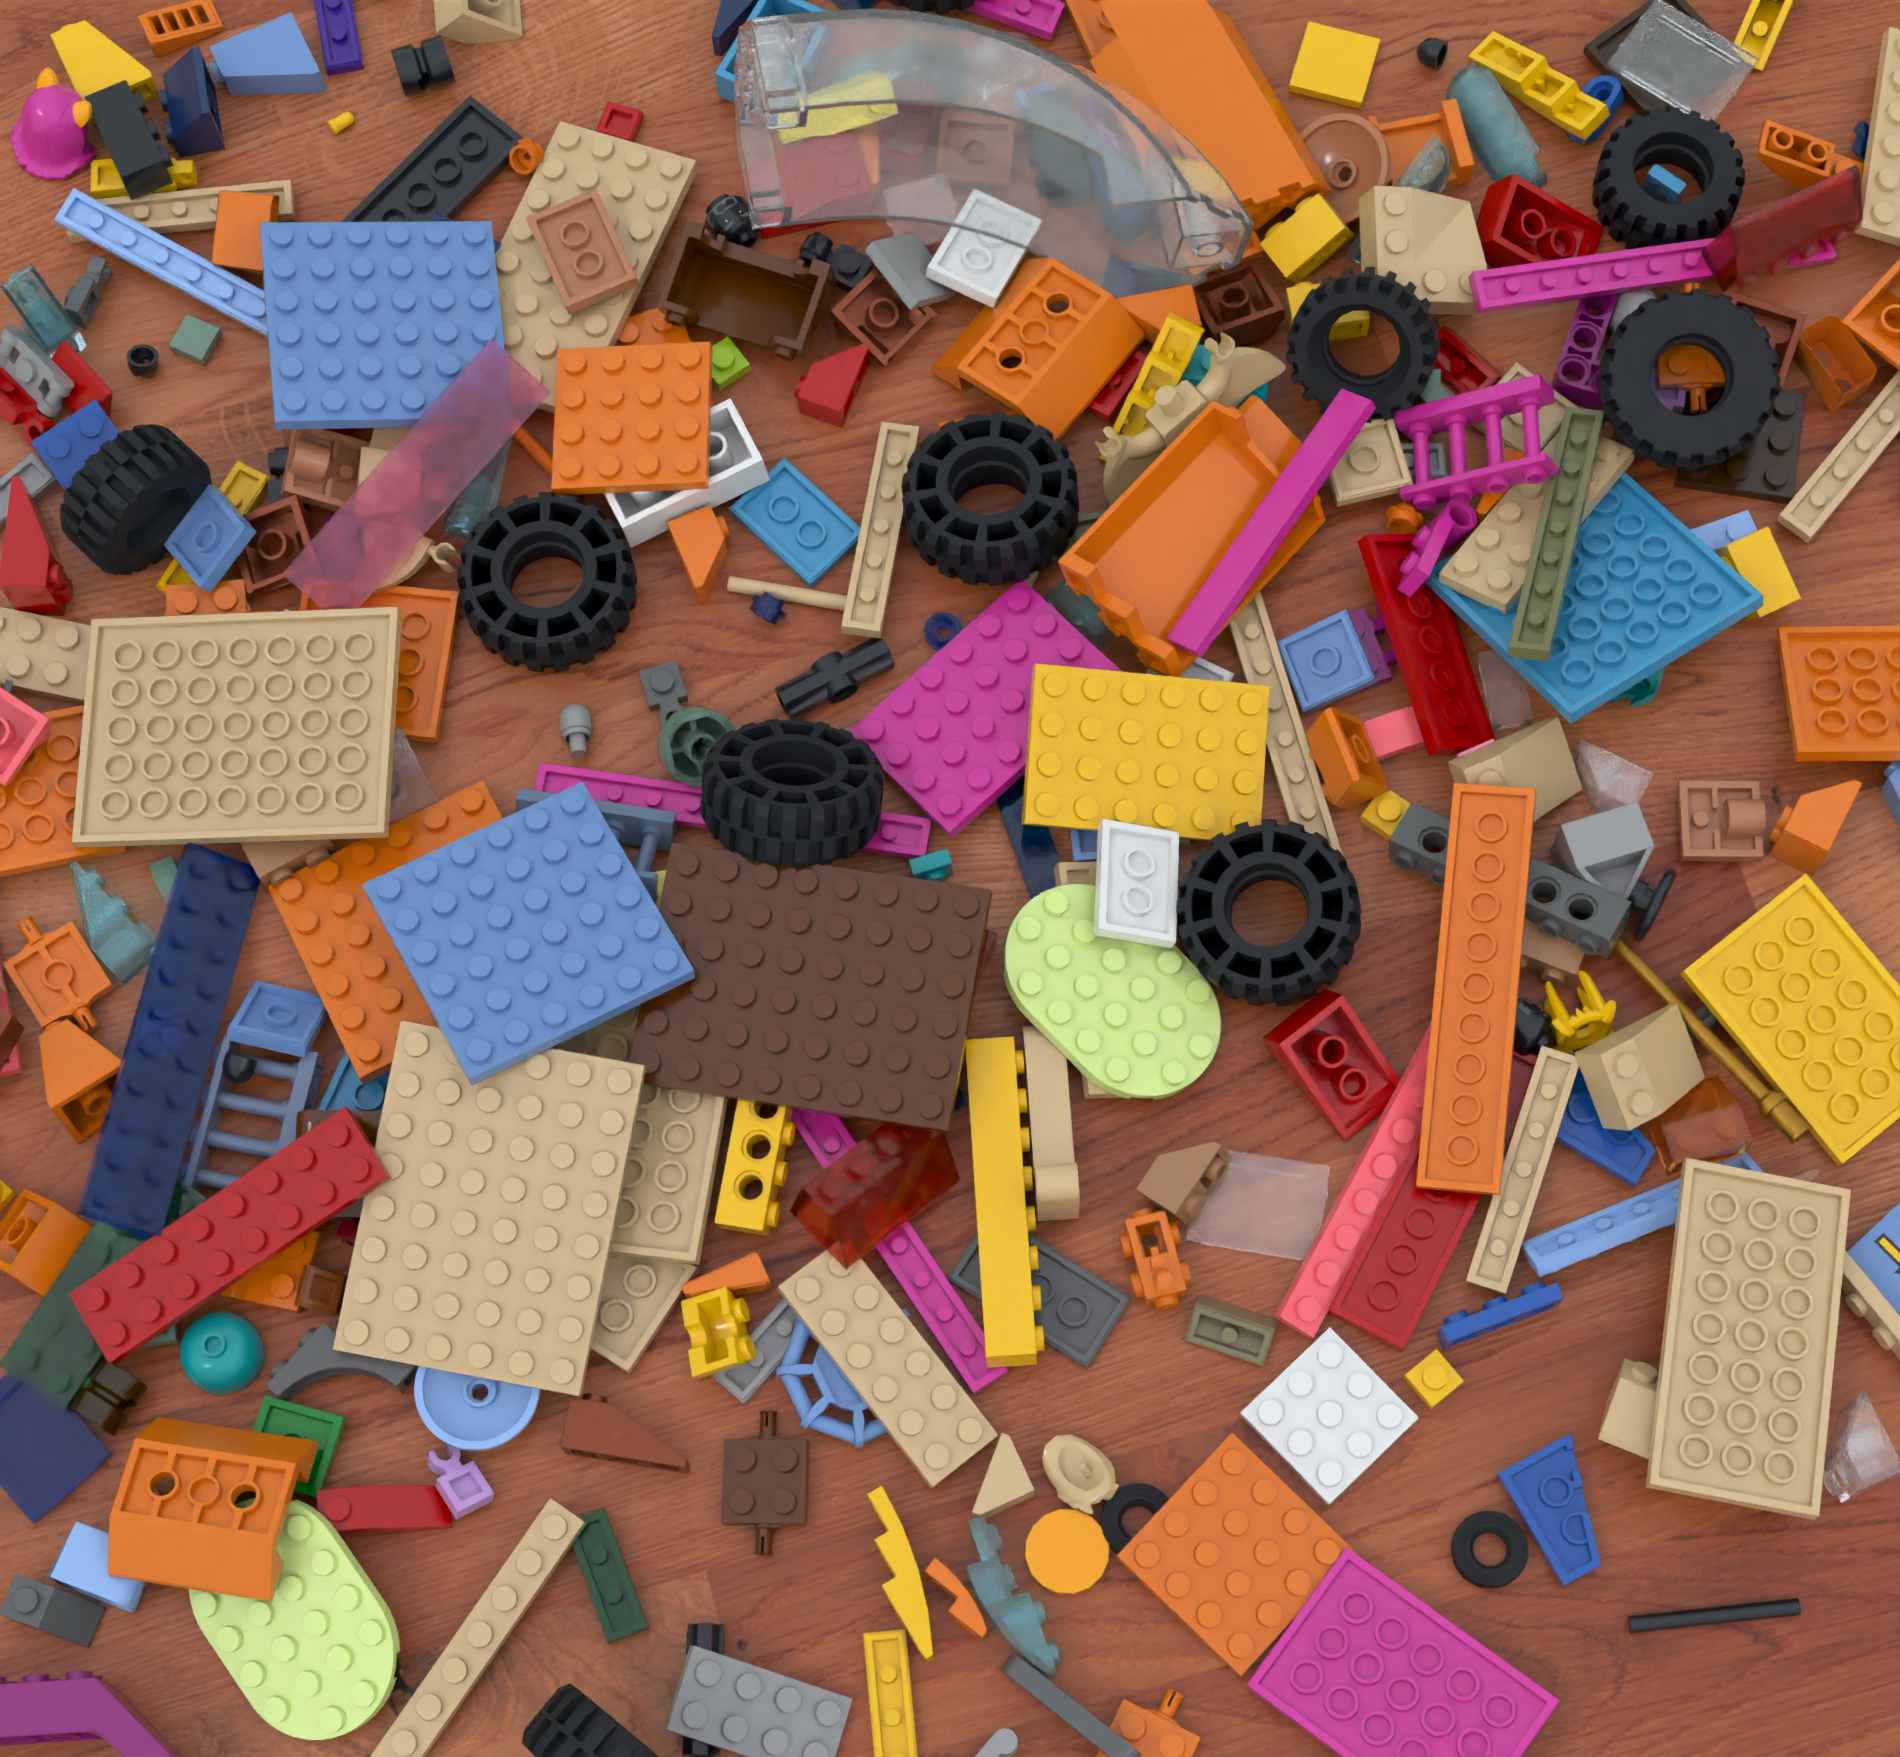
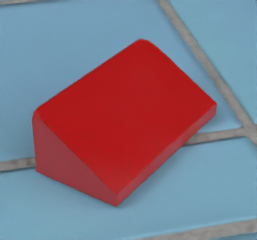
(1463, 364)
(87, 383)

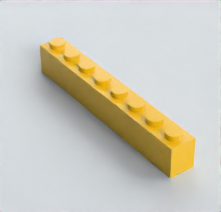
(1001, 1203)

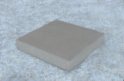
(904, 265)

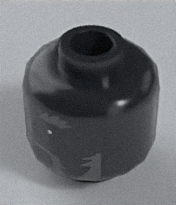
(731, 218)
(1531, 1027)

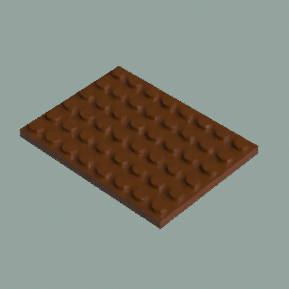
(815, 988)

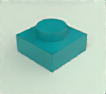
(932, 867)

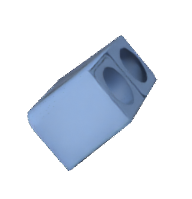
(84, 1568)

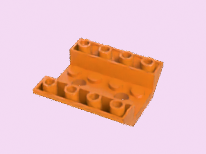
(1062, 354)
(195, 1531)

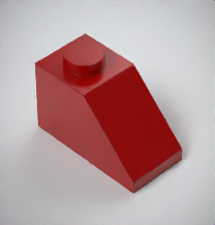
(833, 385)

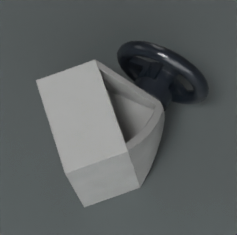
(1611, 854)

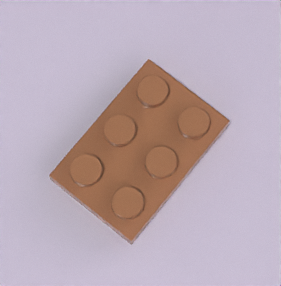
(582, 251)

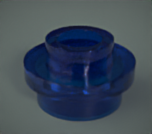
(768, 608)
(939, 621)

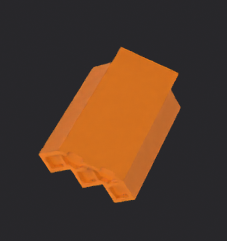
(1207, 85)
(1178, 523)

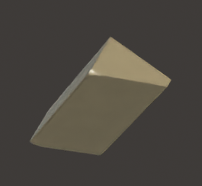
(1231, 1330)

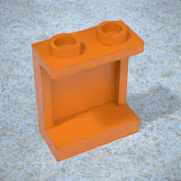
(1410, 135)

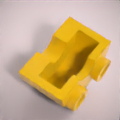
(717, 1332)

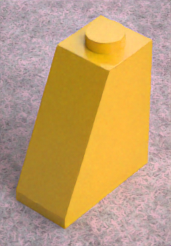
(98, 63)

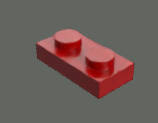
(1115, 392)

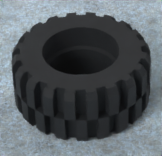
(1673, 140)
(132, 498)

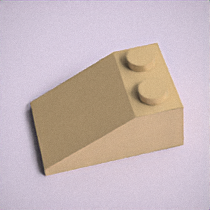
(1525, 759)
(1640, 1069)

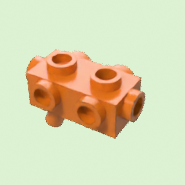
(1158, 1270)

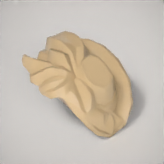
(1079, 1472)

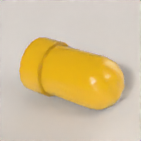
(340, 122)

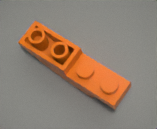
(1799, 156)

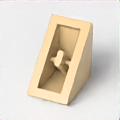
(1004, 1482)

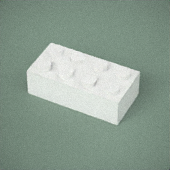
(733, 470)

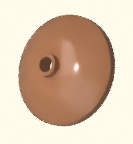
(1345, 144)

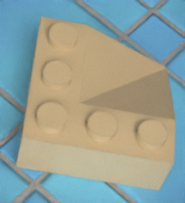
(1424, 242)

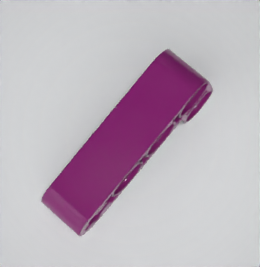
(1583, 361)

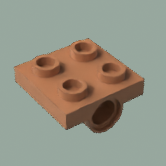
(322, 467)
(1720, 821)

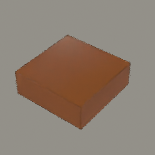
(320, 1290)

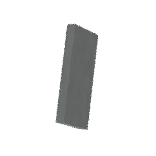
(1075, 1303)

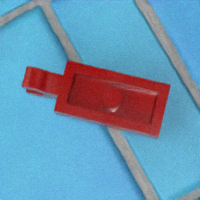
(21, 408)

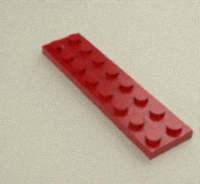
(229, 1235)
(1413, 1242)

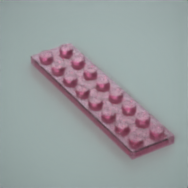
(416, 480)

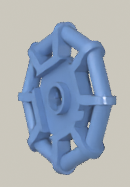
(833, 1389)

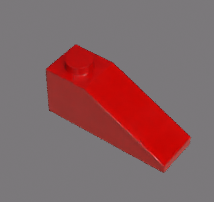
(384, 1509)

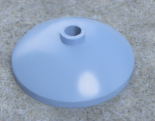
(460, 1420)

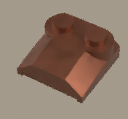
(1239, 304)
(879, 317)
(1782, 324)
(279, 537)

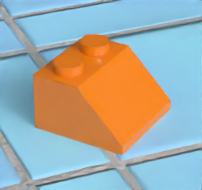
(1345, 759)
(1809, 829)
(38, 1241)

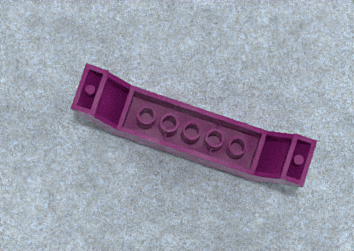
(76, 1710)

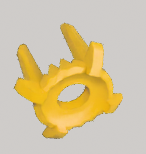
(1594, 1012)

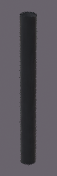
(1714, 1615)

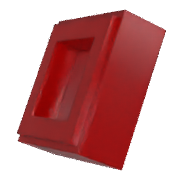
(620, 121)

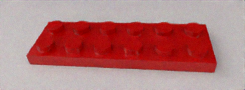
(1427, 652)

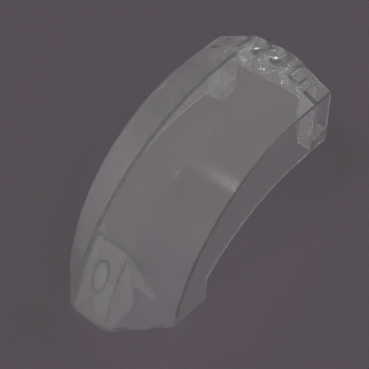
(847, 98)

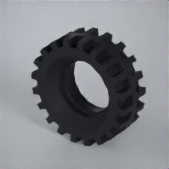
(1382, 295)

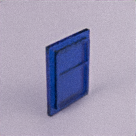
(42, 1449)

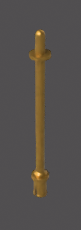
(1770, 1103)

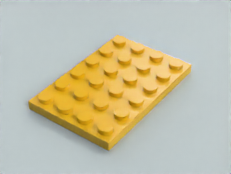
(1144, 751)
(1810, 1015)

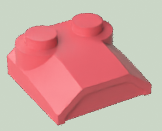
(20, 732)

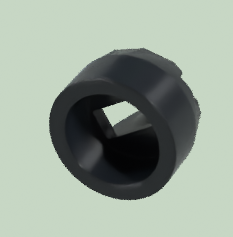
(1432, 52)
(136, 361)
(238, 1068)

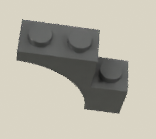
(319, 1361)

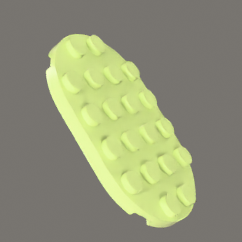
(1115, 1008)
(324, 1646)

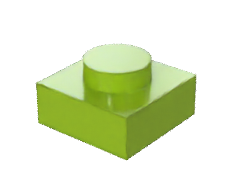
(727, 364)

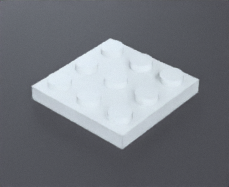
(1329, 1416)

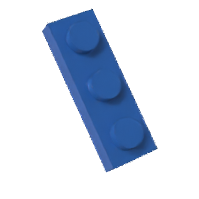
(1498, 1314)

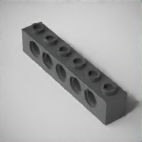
(1569, 894)

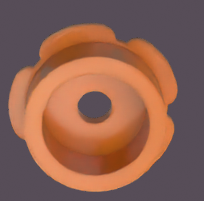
(519, 160)
(1403, 519)

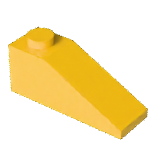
(1762, 28)

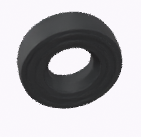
(1125, 1497)
(1513, 1538)

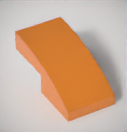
(964, 1609)

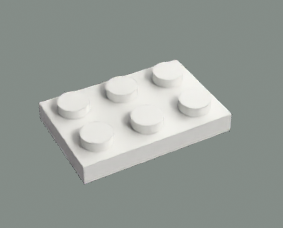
(975, 265)
(1136, 883)

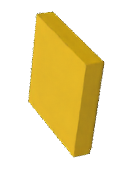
(1334, 65)

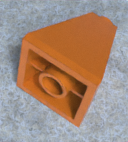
(77, 1078)

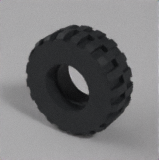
(1727, 335)
(982, 453)
(535, 531)
(792, 792)
(1256, 856)
(579, 1728)

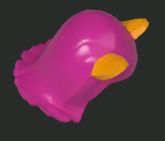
(53, 130)

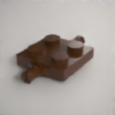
(765, 1482)

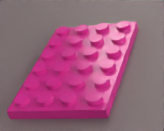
(962, 719)
(1395, 1678)

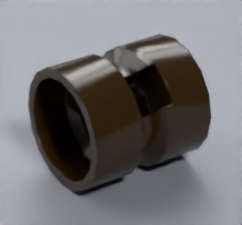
(108, 1397)

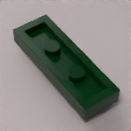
(608, 1579)

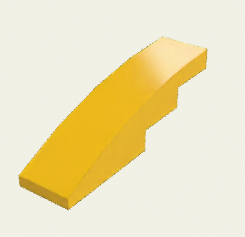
(1539, 86)
(1162, 367)
(906, 1588)

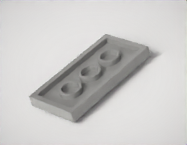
(754, 1709)

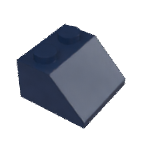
(191, 106)

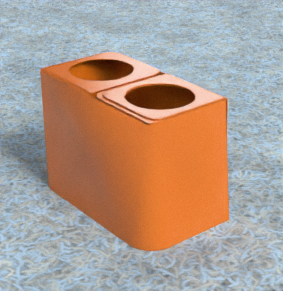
(238, 228)
(1844, 351)

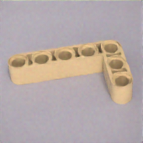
(1050, 1129)

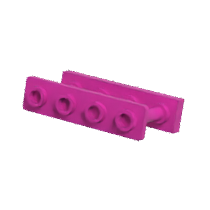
(1455, 415)

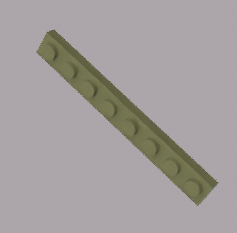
(1556, 535)

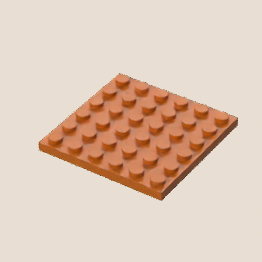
(346, 943)

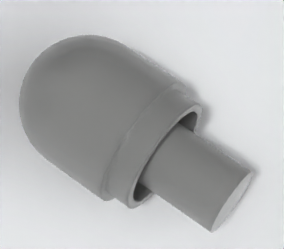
(576, 728)

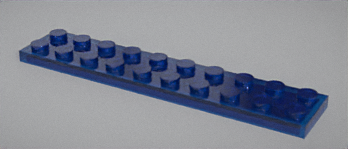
(170, 1043)

